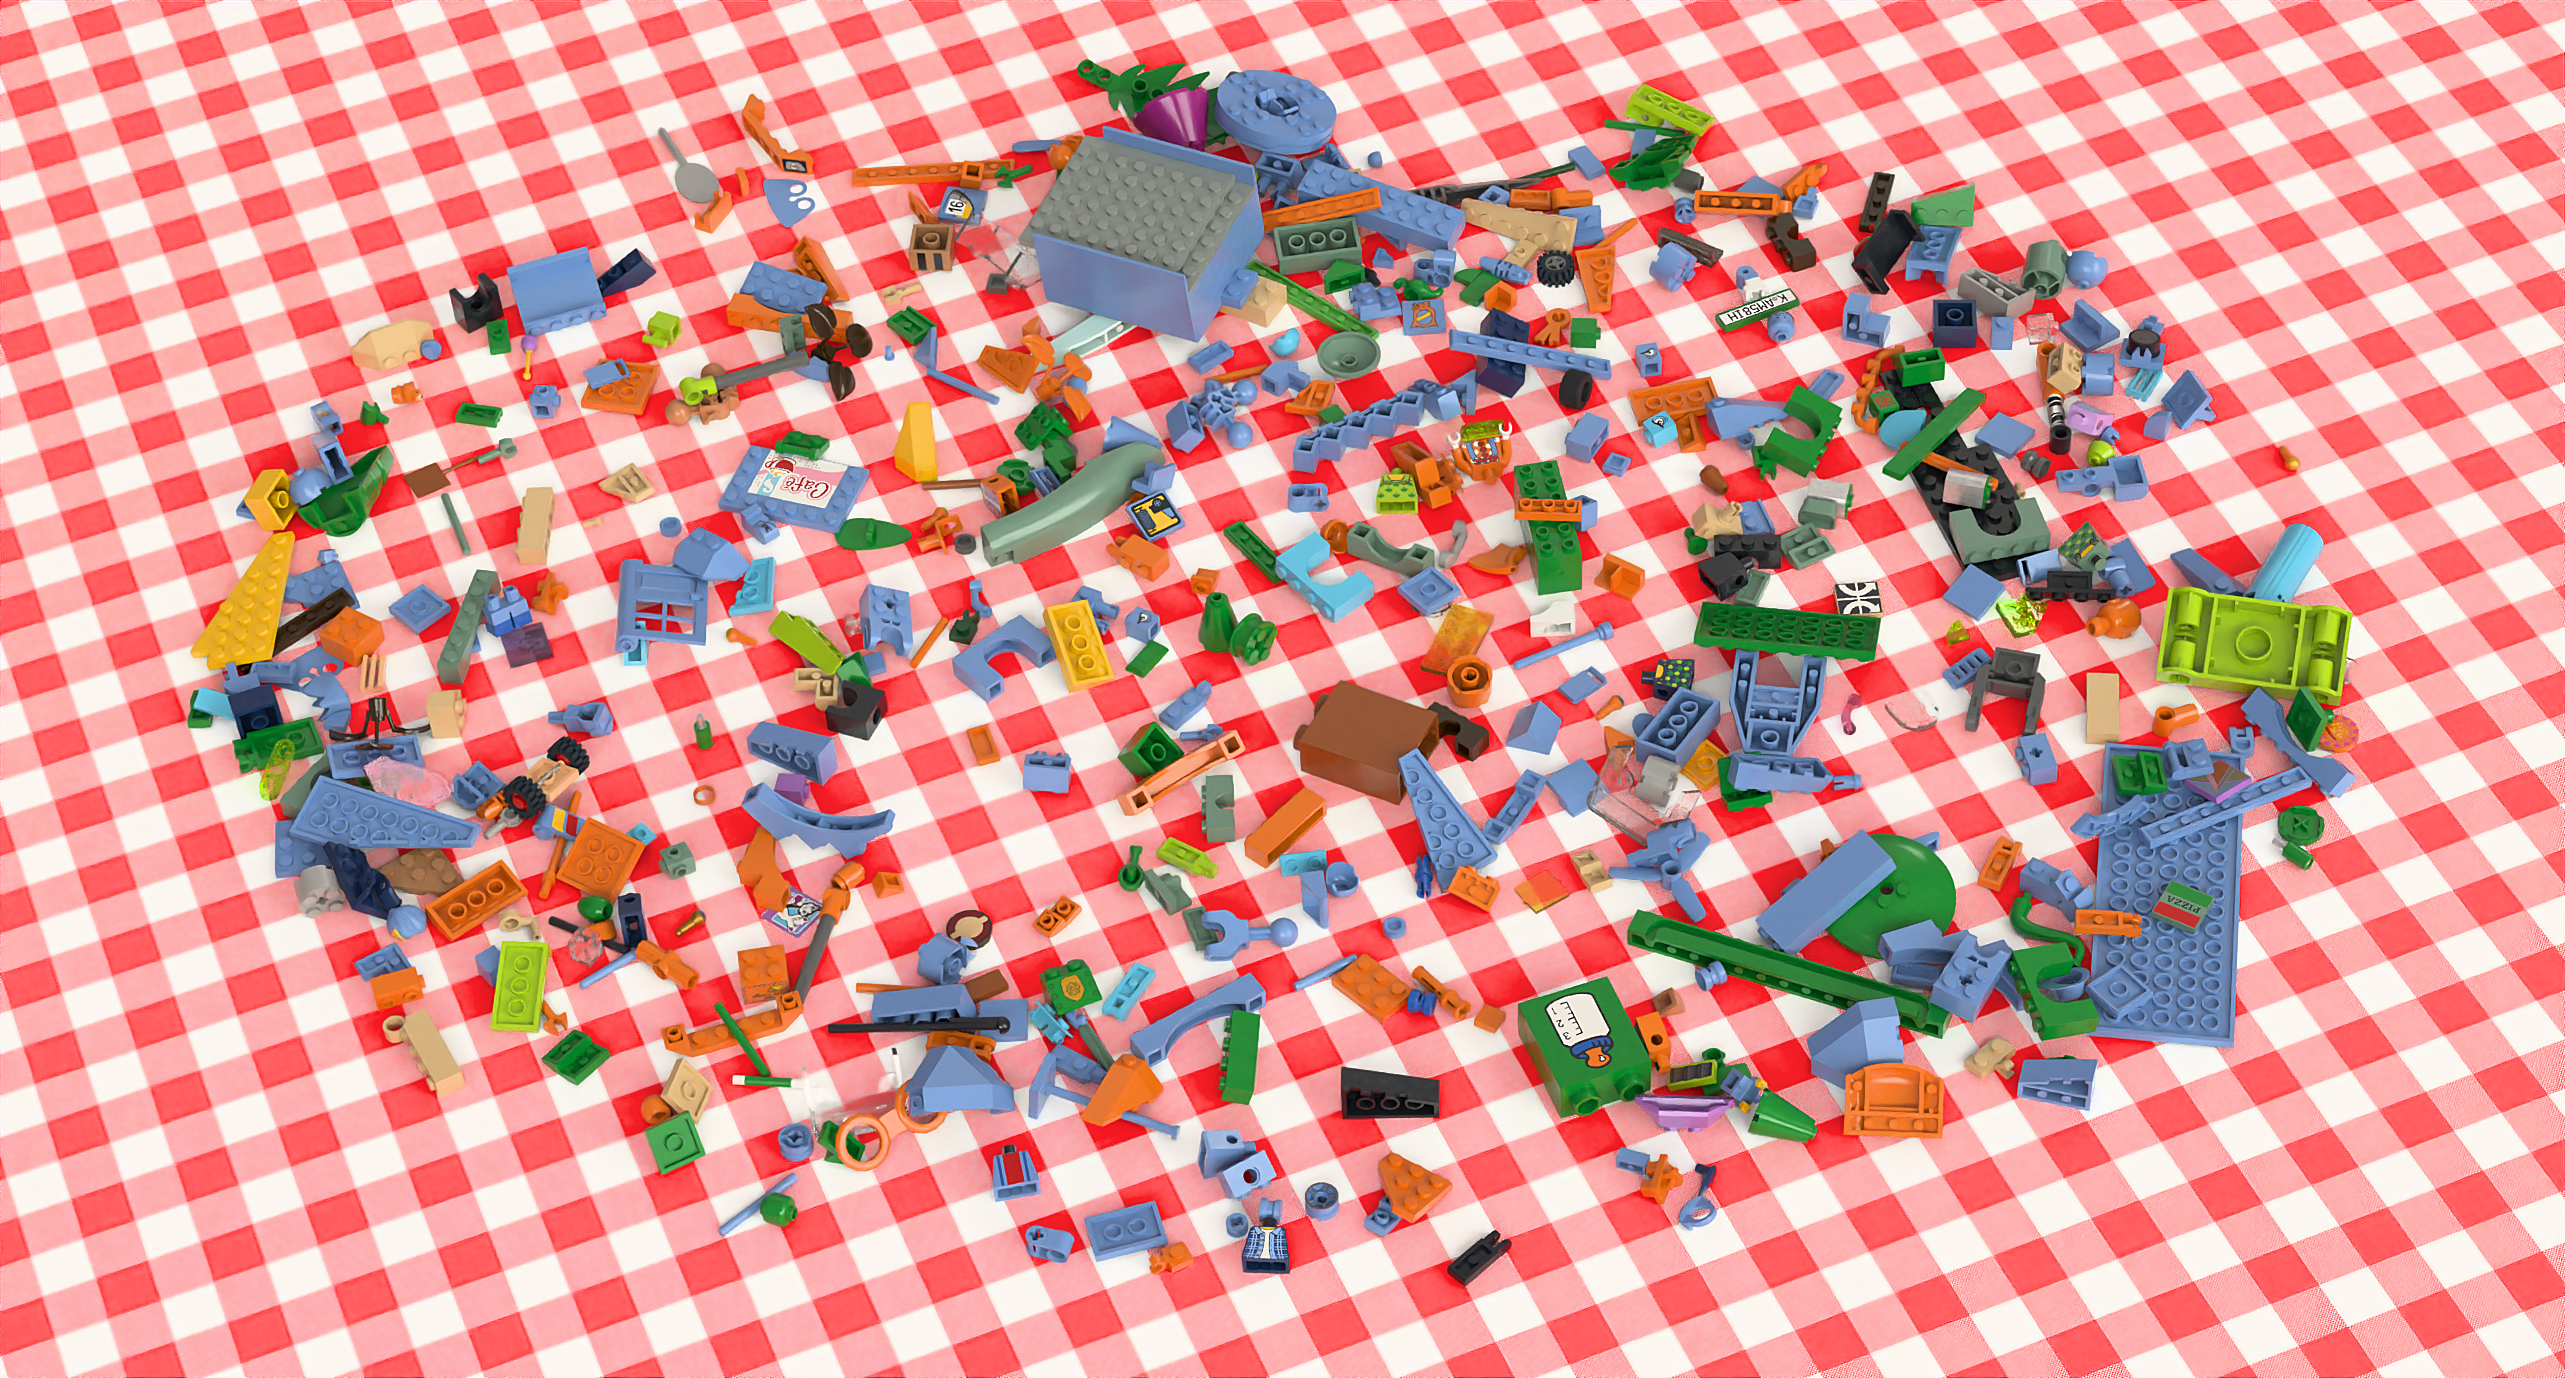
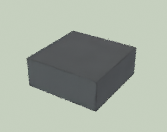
(997, 285)

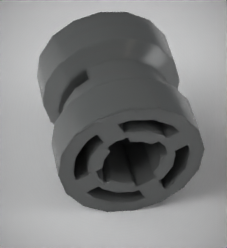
(2037, 465)

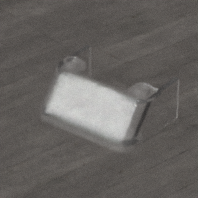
(1001, 249)
(1615, 803)
(823, 1109)

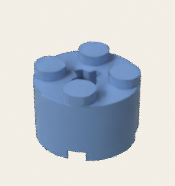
(1673, 266)
(2098, 374)
(942, 960)

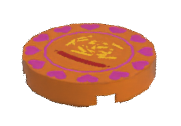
(2339, 735)

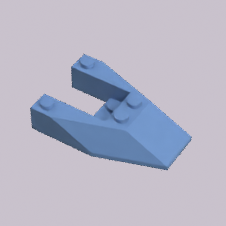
(1774, 716)

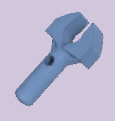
(1212, 731)

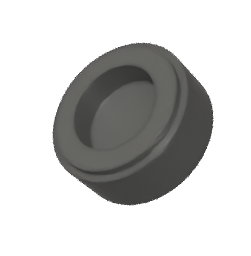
(965, 544)

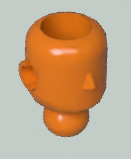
(2115, 619)

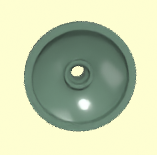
(1349, 355)

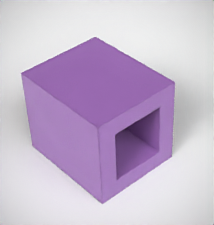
(793, 787)

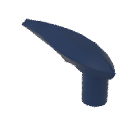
(1707, 1178)

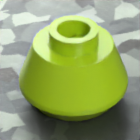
(2099, 452)

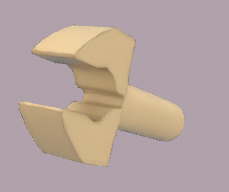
(893, 296)

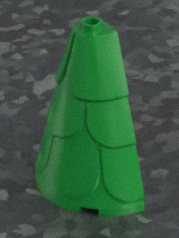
(346, 506)

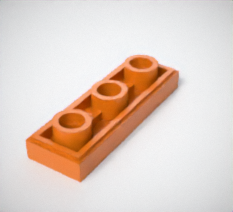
(1548, 509)

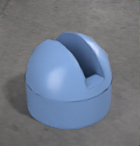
(1375, 159)
(2110, 435)
(1748, 438)

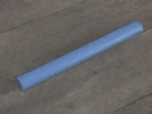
(963, 386)
(755, 1206)

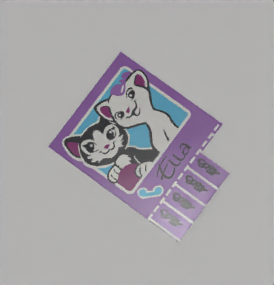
(798, 914)

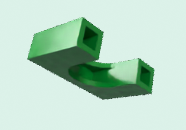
(1801, 454)
(2050, 1017)

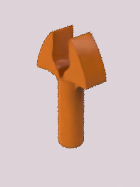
(549, 1026)

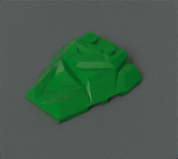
(1656, 165)

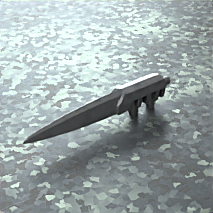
(1453, 194)

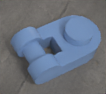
(2241, 741)

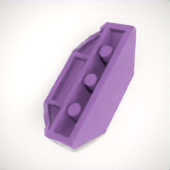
(1683, 1111)

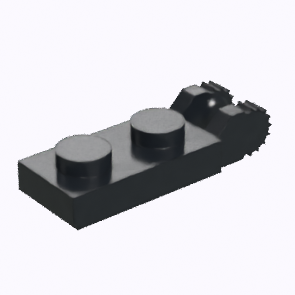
(1478, 1258)

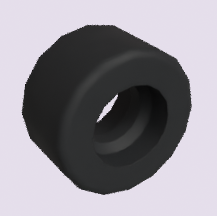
(1575, 389)

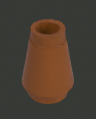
(1713, 479)

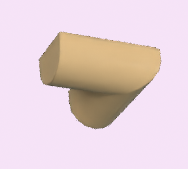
(817, 680)

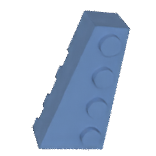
(794, 750)

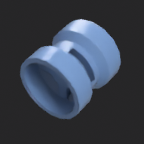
(1710, 976)

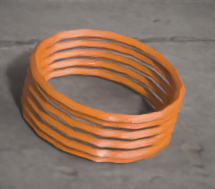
(704, 802)

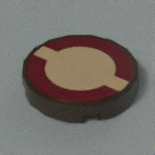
(971, 925)

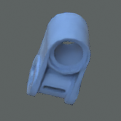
(1306, 497)
(1051, 1244)

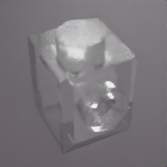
(2041, 328)
(585, 946)

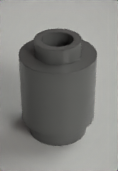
(1689, 180)

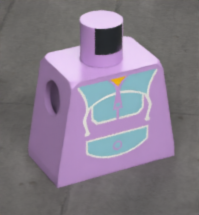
(2086, 417)

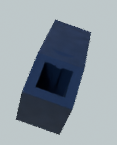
(626, 274)

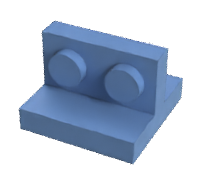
(1588, 224)
(2088, 328)
(2188, 400)

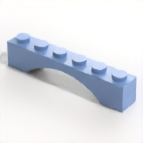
(2268, 714)
(1157, 1039)

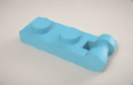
(1129, 991)

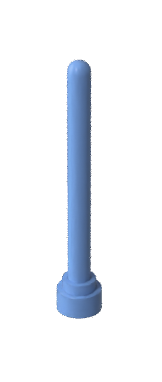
(1603, 631)

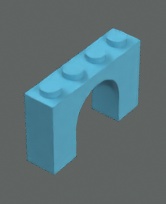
(1331, 600)

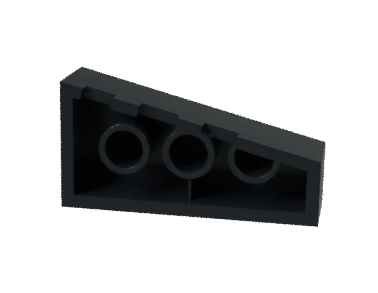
(1387, 1095)

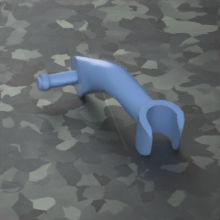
(975, 587)

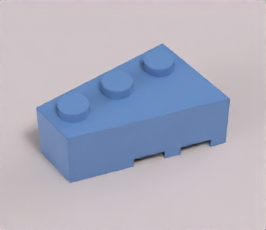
(2059, 1082)

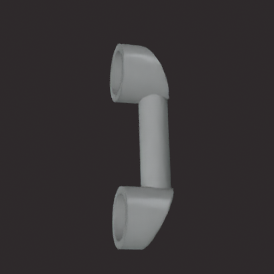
(1447, 558)

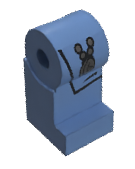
(759, 524)

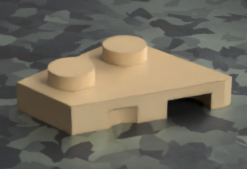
(628, 484)

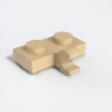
(1991, 1057)

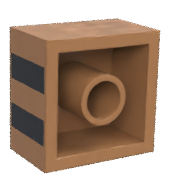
(932, 247)

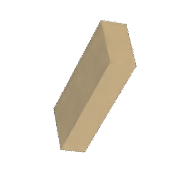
(2102, 708)

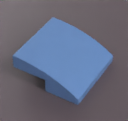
(1573, 786)

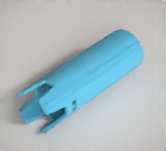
(2286, 565)

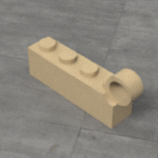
(429, 1049)

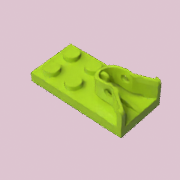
(1660, 106)
(520, 986)

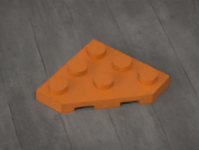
(1411, 1186)

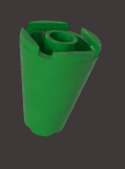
(1217, 623)
(1781, 1120)

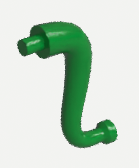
(2020, 923)

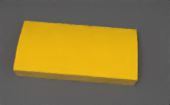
(1078, 645)

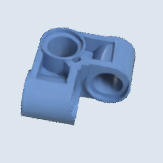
(1436, 271)

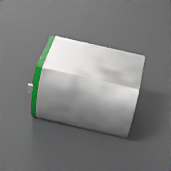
(1967, 488)
(1834, 492)

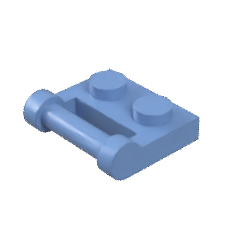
(2195, 755)

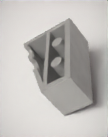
(1995, 295)

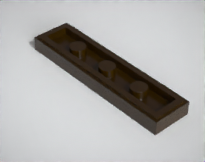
(1877, 200)

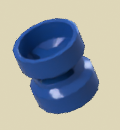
(1421, 1002)

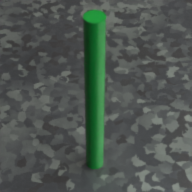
(1632, 127)
(742, 1040)

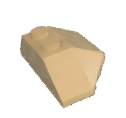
(392, 344)

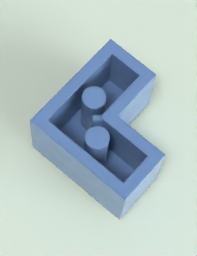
(1861, 324)

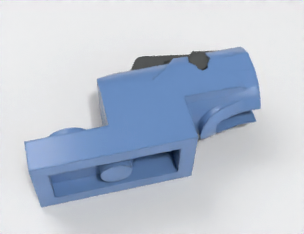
(1664, 843)

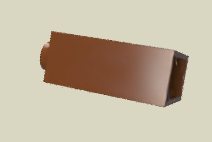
(1361, 737)

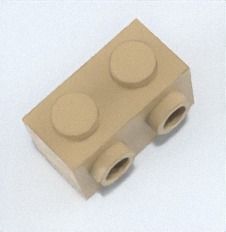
(2065, 368)

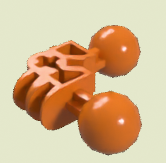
(1061, 154)

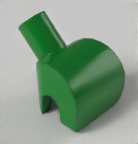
(372, 414)

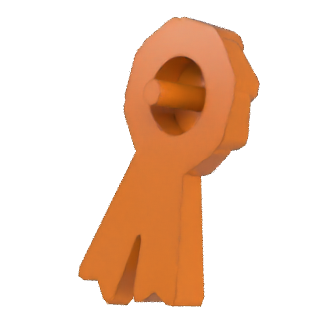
(1556, 320)

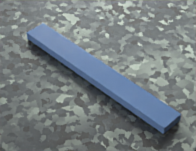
(1528, 354)
(2211, 813)

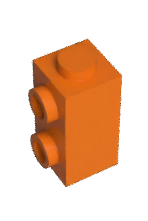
(397, 988)

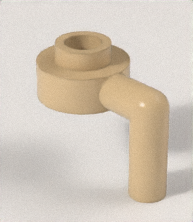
(512, 920)

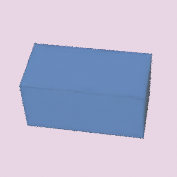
(1632, 1161)

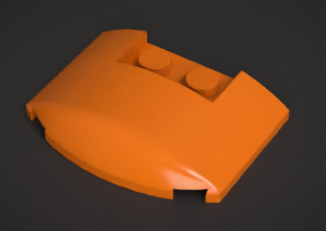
(1894, 1102)

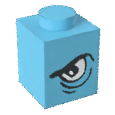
(1659, 429)

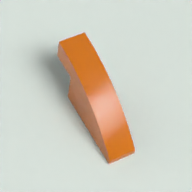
(1423, 467)

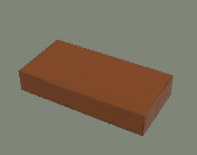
(986, 986)

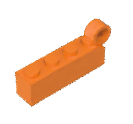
(1740, 203)

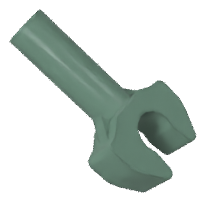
(506, 448)

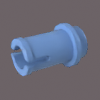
(1849, 782)

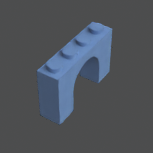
(1015, 636)

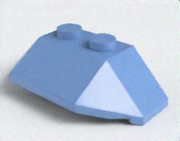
(709, 557)

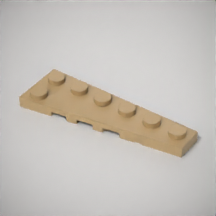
(1547, 231)

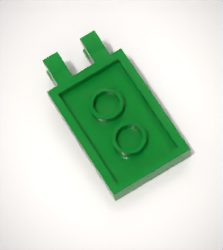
(261, 743)

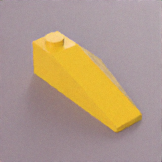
(916, 444)

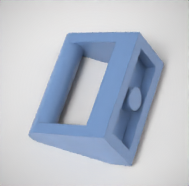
(1315, 897)

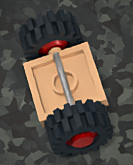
(546, 778)

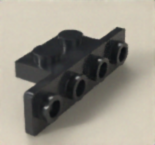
(2069, 585)

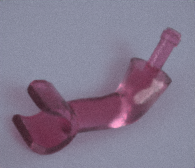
(1848, 726)

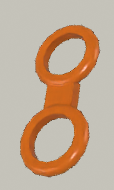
(887, 1126)

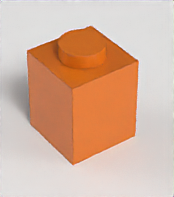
(971, 175)

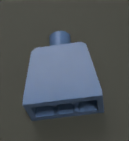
(1221, 1149)

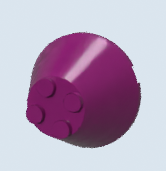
(1176, 118)

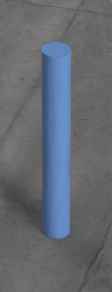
(608, 969)
(1323, 973)

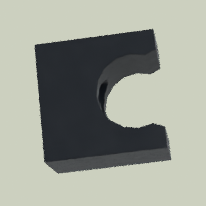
(479, 308)
(864, 712)

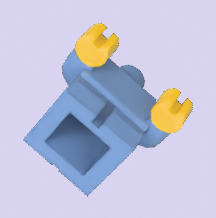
(1743, 1089)

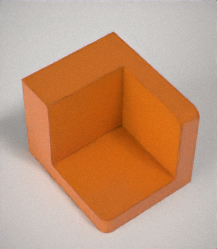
(1500, 297)

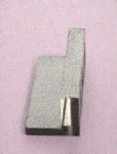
(1705, 253)

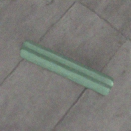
(1096, 1046)

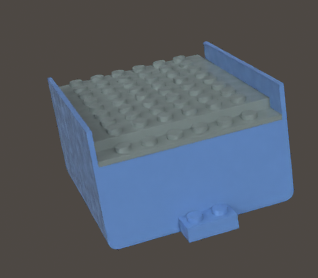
(1148, 233)

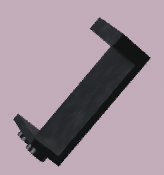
(1885, 249)

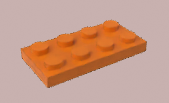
(1675, 398)

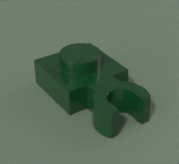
(965, 630)

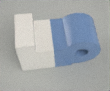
(1750, 283)

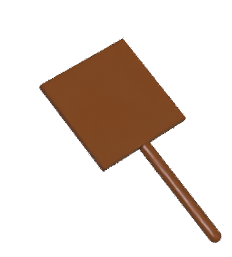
(431, 478)

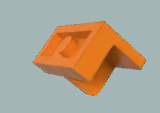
(1620, 577)

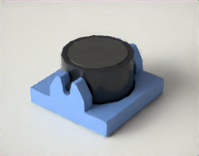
(2143, 350)

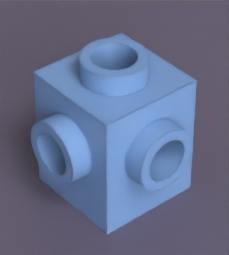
(544, 401)

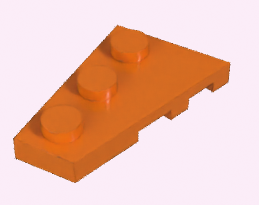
(1009, 366)

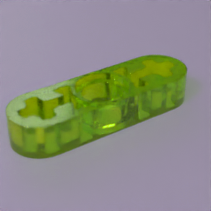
(275, 760)

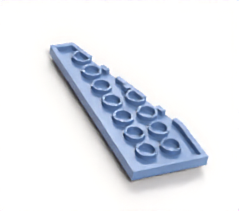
(373, 820)

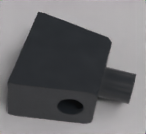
(1725, 574)

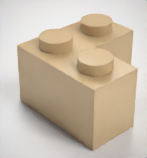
(446, 713)

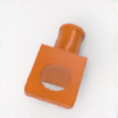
(938, 538)

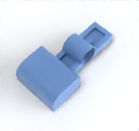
(2122, 473)

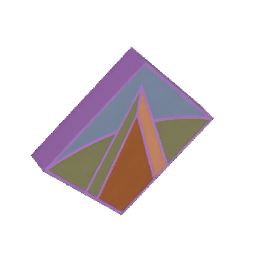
(2220, 784)

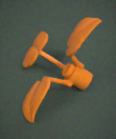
(1050, 387)

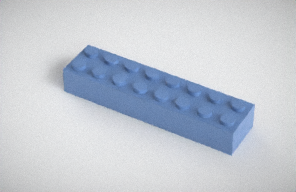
(1402, 212)

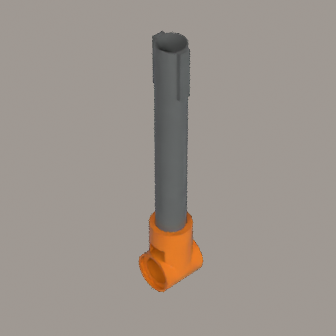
(833, 903)

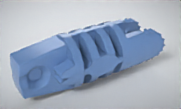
(1505, 270)

